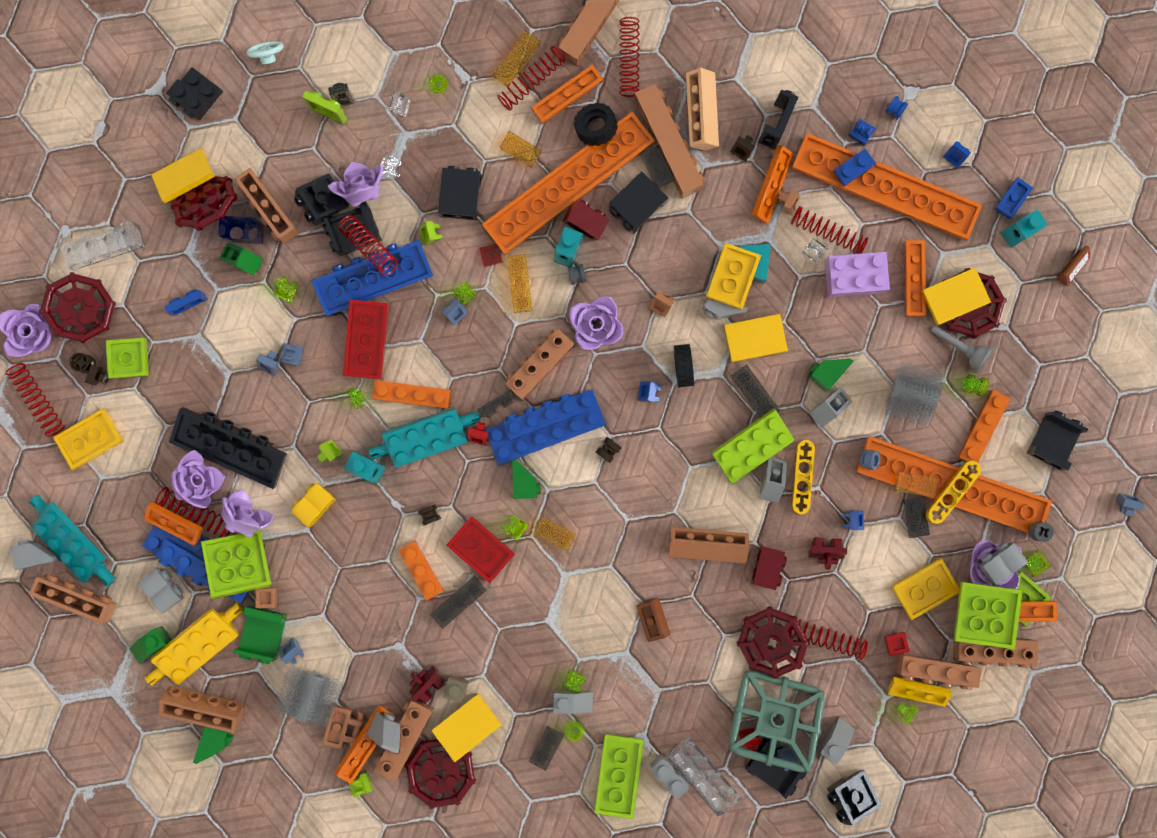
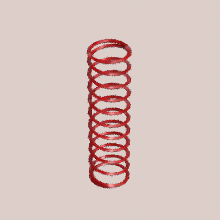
(632, 58)
(515, 96)
(798, 213)
(375, 240)
(20, 371)
(192, 512)
(834, 639)

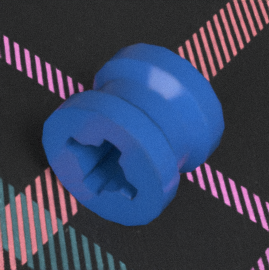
(896, 107)

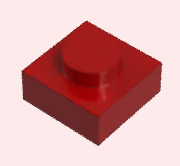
(896, 643)

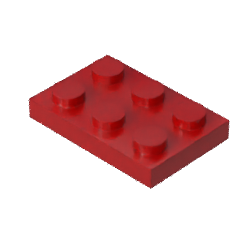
(480, 549)

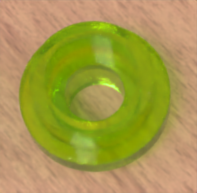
(437, 78)
(574, 737)

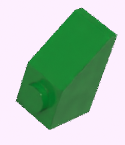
(241, 258)
(828, 372)
(524, 483)
(150, 644)
(212, 743)

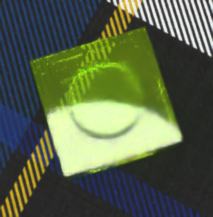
(357, 397)
(1037, 563)

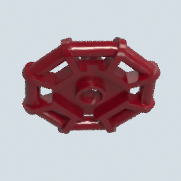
(207, 212)
(72, 297)
(982, 312)
(776, 632)
(434, 782)

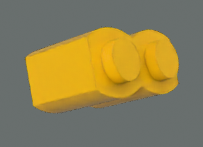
(313, 504)

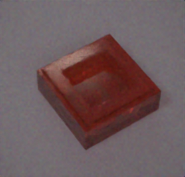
(490, 255)

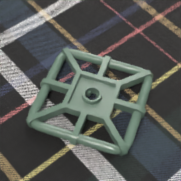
(766, 727)

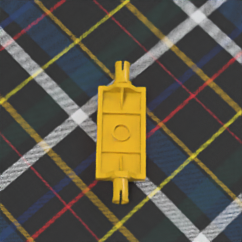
(195, 645)

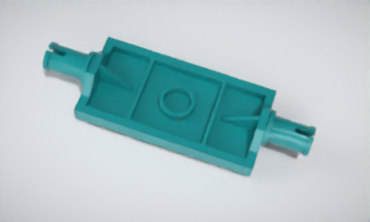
(425, 437)
(69, 543)

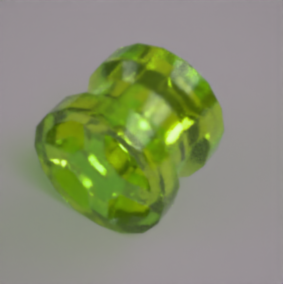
(464, 292)
(574, 680)

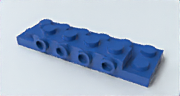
(363, 280)
(545, 426)
(182, 556)

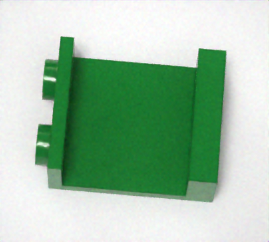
(261, 634)

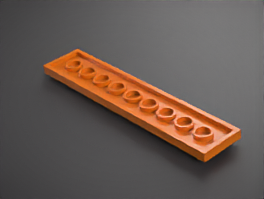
(567, 184)
(890, 188)
(984, 497)

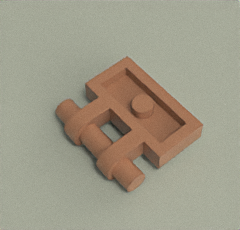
(337, 730)

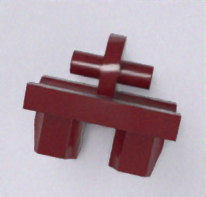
(827, 555)
(422, 682)

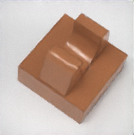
(789, 201)
(661, 304)
(266, 598)

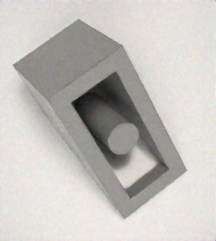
(720, 311)
(830, 407)
(773, 480)
(31, 555)
(572, 702)
(385, 731)
(836, 740)

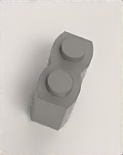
(1002, 563)
(161, 590)
(665, 772)

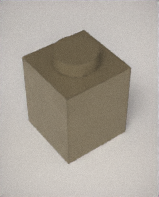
(456, 689)

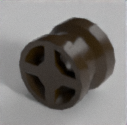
(429, 515)

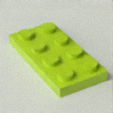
(752, 446)
(619, 776)

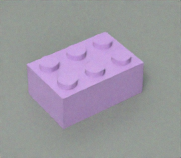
(857, 274)

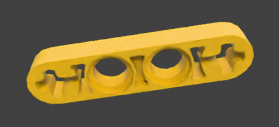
(806, 477)
(953, 492)

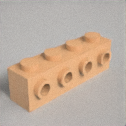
(702, 109)

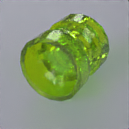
(976, 385)

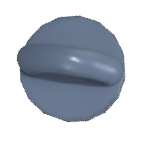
(870, 459)

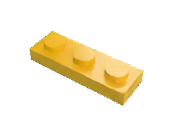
(919, 691)

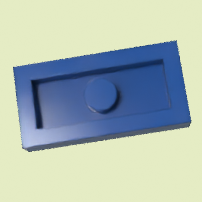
(854, 167)
(1013, 198)
(180, 305)

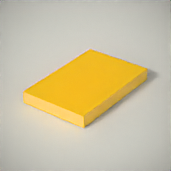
(183, 175)
(733, 276)
(956, 296)
(755, 338)
(88, 439)
(925, 589)
(466, 727)

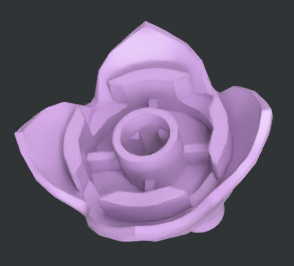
(358, 183)
(600, 309)
(14, 326)
(205, 478)
(240, 517)
(976, 574)

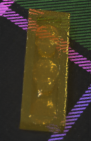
(516, 58)
(519, 283)

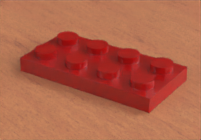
(365, 339)

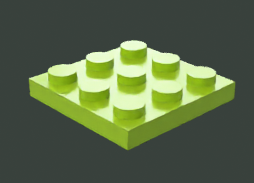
(235, 564)
(987, 615)

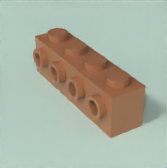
(266, 205)
(540, 364)
(708, 545)
(72, 598)
(1024, 653)
(938, 670)
(201, 709)
(411, 726)

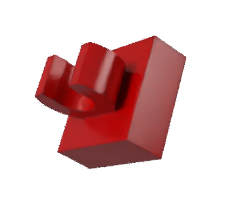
(478, 435)
(751, 745)

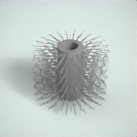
(914, 393)
(308, 696)

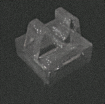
(399, 104)
(389, 163)
(815, 250)

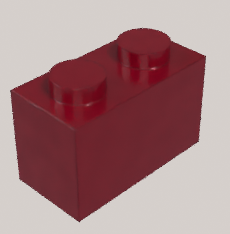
(586, 220)
(768, 568)

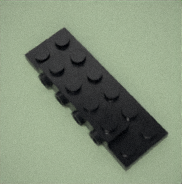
(229, 446)

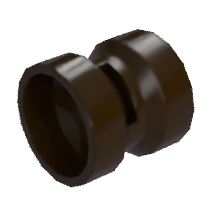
(79, 360)
(610, 445)

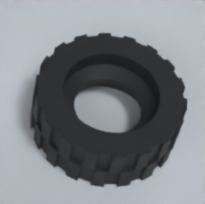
(591, 112)
(683, 365)

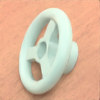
(265, 51)

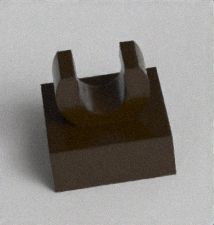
(743, 147)
(95, 375)

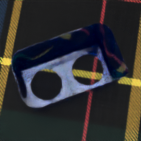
(230, 222)

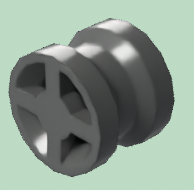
(576, 274)
(1036, 531)

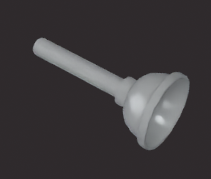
(976, 356)

